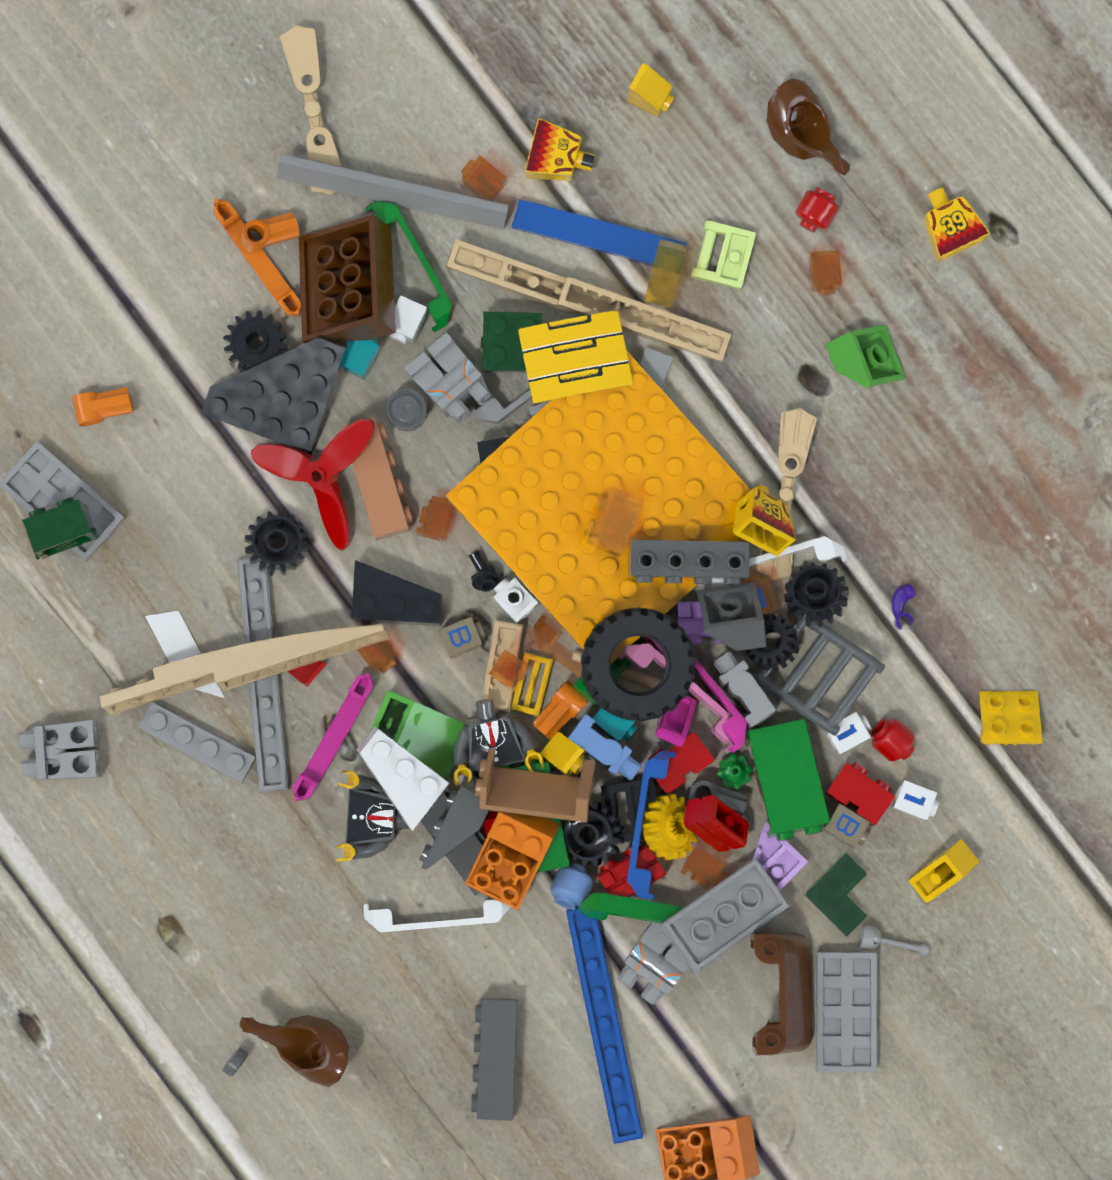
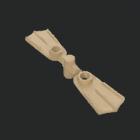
(303, 60)
(794, 442)

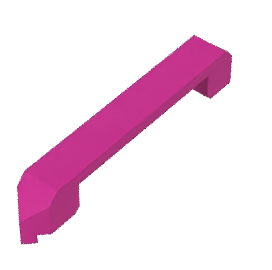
(734, 727)
(334, 737)

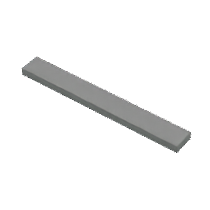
(392, 191)
(265, 692)

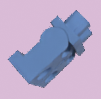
(604, 751)

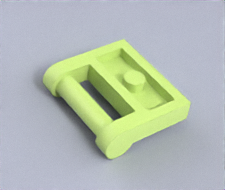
(733, 256)

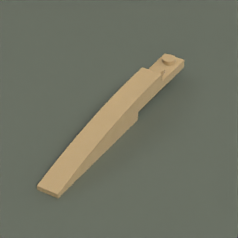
(586, 299)
(242, 664)

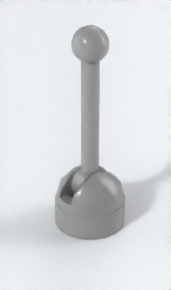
(871, 937)

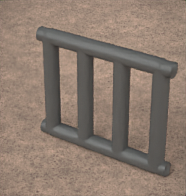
(807, 708)

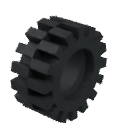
(783, 652)

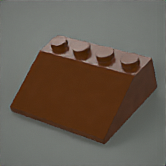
(347, 281)

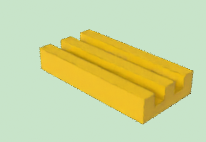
(525, 708)

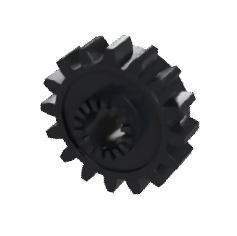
(250, 328)
(272, 528)
(816, 608)
(606, 832)

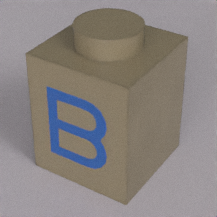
(462, 637)
(847, 826)

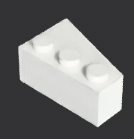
(403, 777)

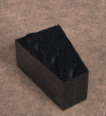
(393, 600)

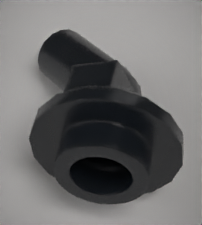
(486, 577)

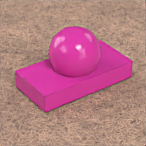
(676, 723)

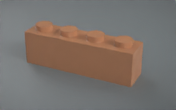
(380, 488)

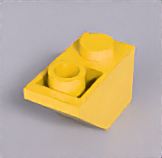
(564, 755)

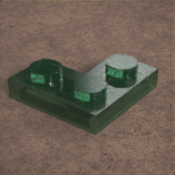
(831, 892)

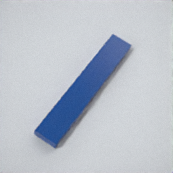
(587, 232)

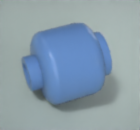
(571, 886)

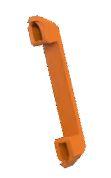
(258, 260)

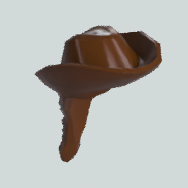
(802, 125)
(306, 1044)

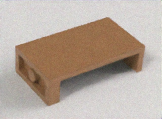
(535, 791)

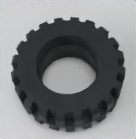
(678, 669)

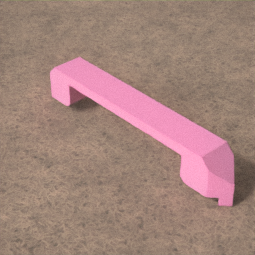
(643, 654)

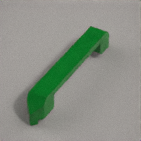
(440, 307)
(601, 905)

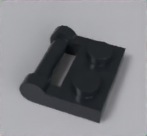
(632, 794)

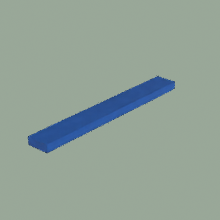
(604, 1027)

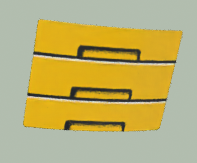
(575, 356)

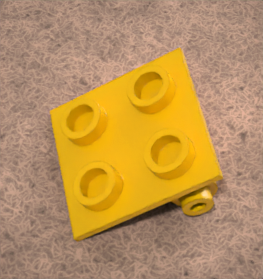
(1010, 717)

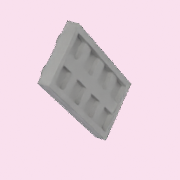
(43, 480)
(846, 1012)

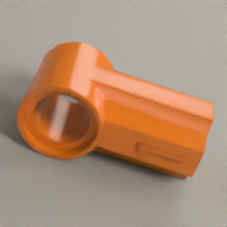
(271, 230)
(94, 406)
(564, 706)

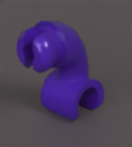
(899, 599)

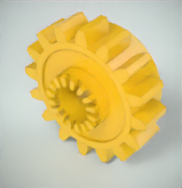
(665, 829)

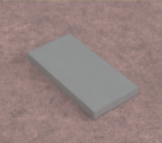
(724, 915)

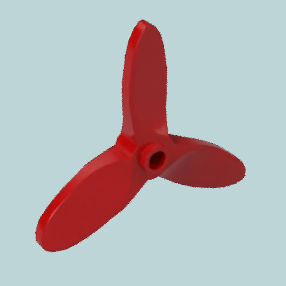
(322, 473)

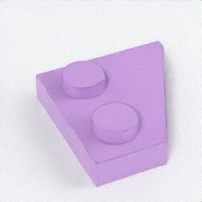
(778, 858)

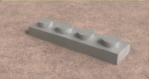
(197, 742)

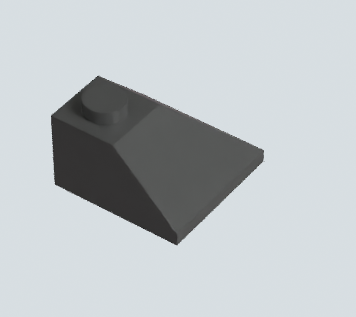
(733, 615)

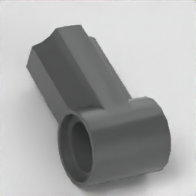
(731, 798)

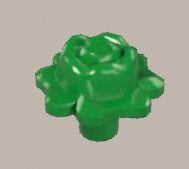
(734, 771)

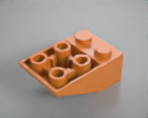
(511, 856)
(709, 1150)

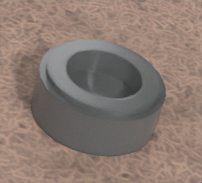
(235, 1061)

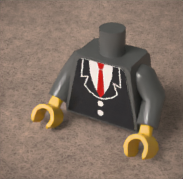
(492, 730)
(369, 818)

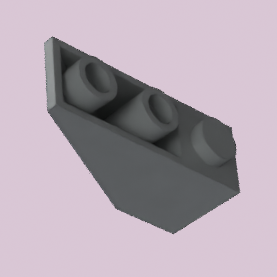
(460, 824)

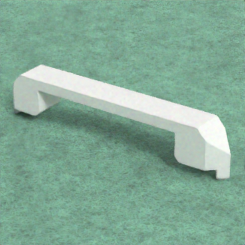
(824, 548)
(383, 918)

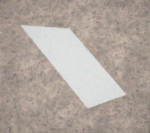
(177, 642)

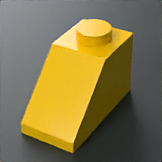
(650, 91)
(944, 871)

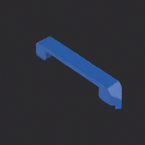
(657, 769)

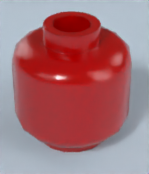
(816, 210)
(893, 739)

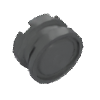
(406, 409)

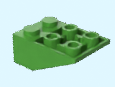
(420, 731)

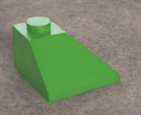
(866, 357)

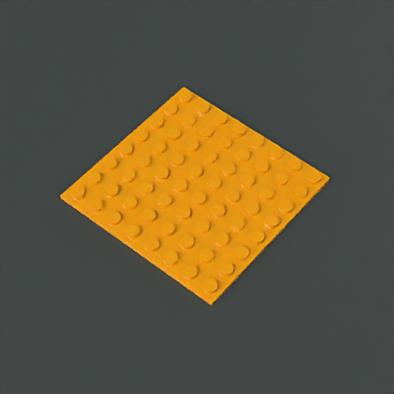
(544, 486)

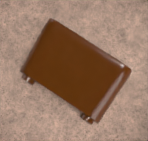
(795, 1024)

